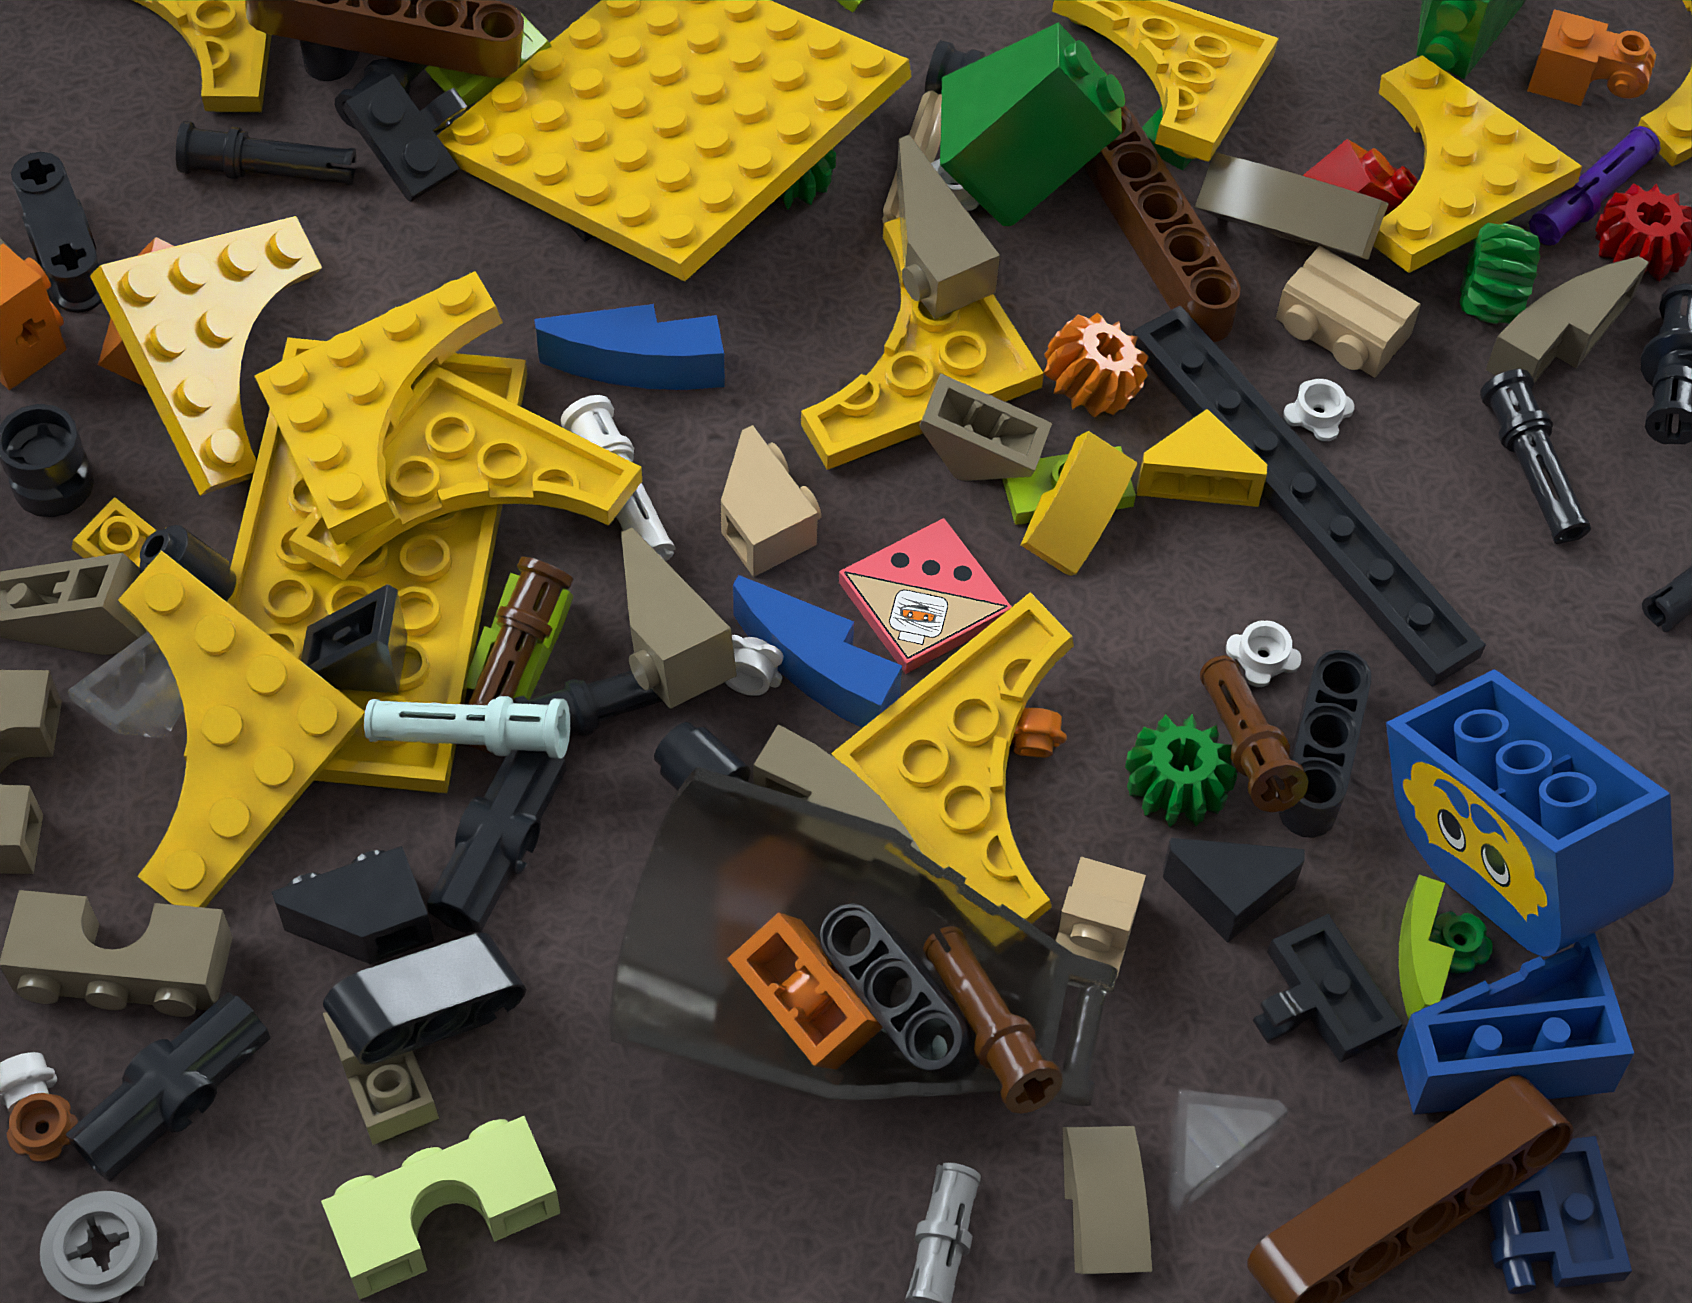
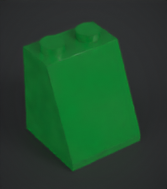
(1461, 31)
(1026, 121)

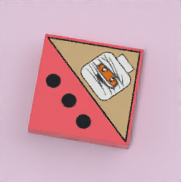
(923, 595)

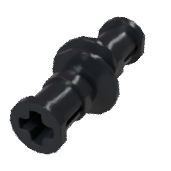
(1668, 369)

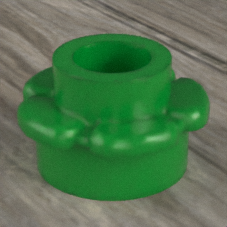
(1469, 927)

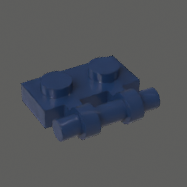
(1575, 1221)

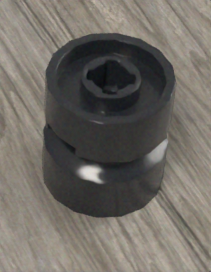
(45, 460)

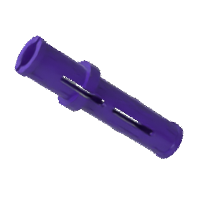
(1594, 186)

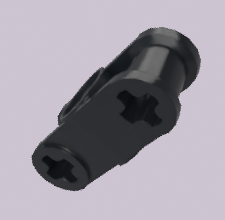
(57, 230)

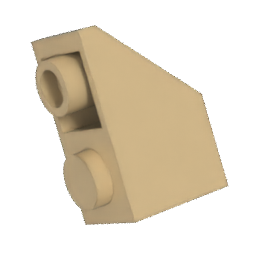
(764, 508)

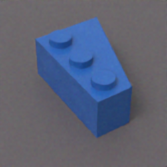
(1545, 1022)

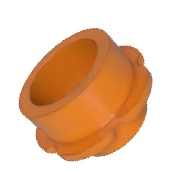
(1038, 733)

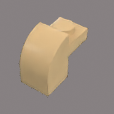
(1100, 911)

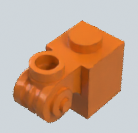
(1582, 51)

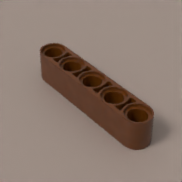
(445, 34)
(1165, 229)
(1412, 1196)

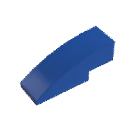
(634, 349)
(818, 652)

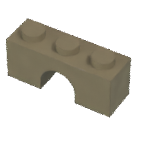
(27, 729)
(172, 966)

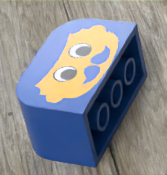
(1528, 814)

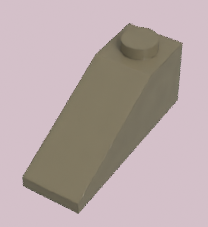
(942, 246)
(70, 604)
(675, 634)

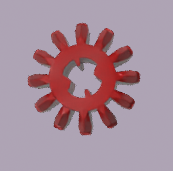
(1646, 227)

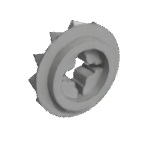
(70, 1236)

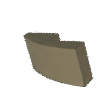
(388, 1093)
(1108, 1199)

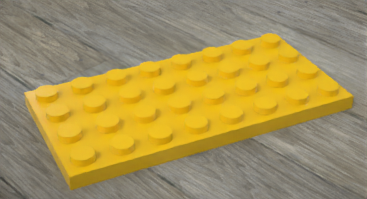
(434, 566)

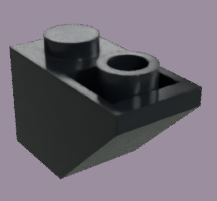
(358, 909)

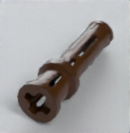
(522, 625)
(1257, 749)
(1002, 1039)

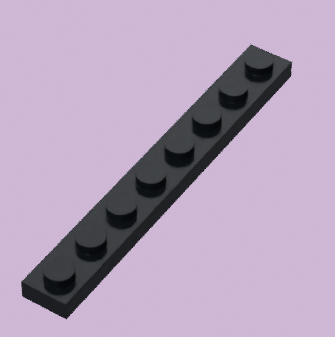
(1314, 500)

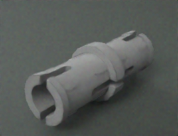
(943, 1234)

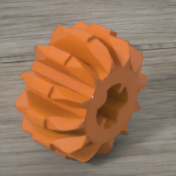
(1095, 364)

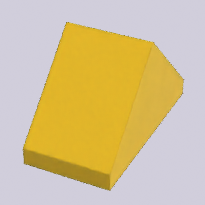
(1204, 465)

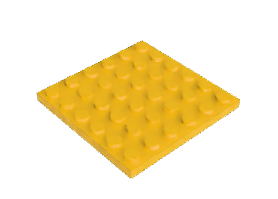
(673, 120)

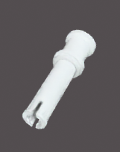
(602, 431)

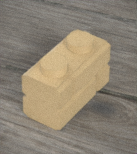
(1346, 312)

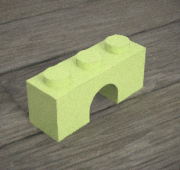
(491, 1171)

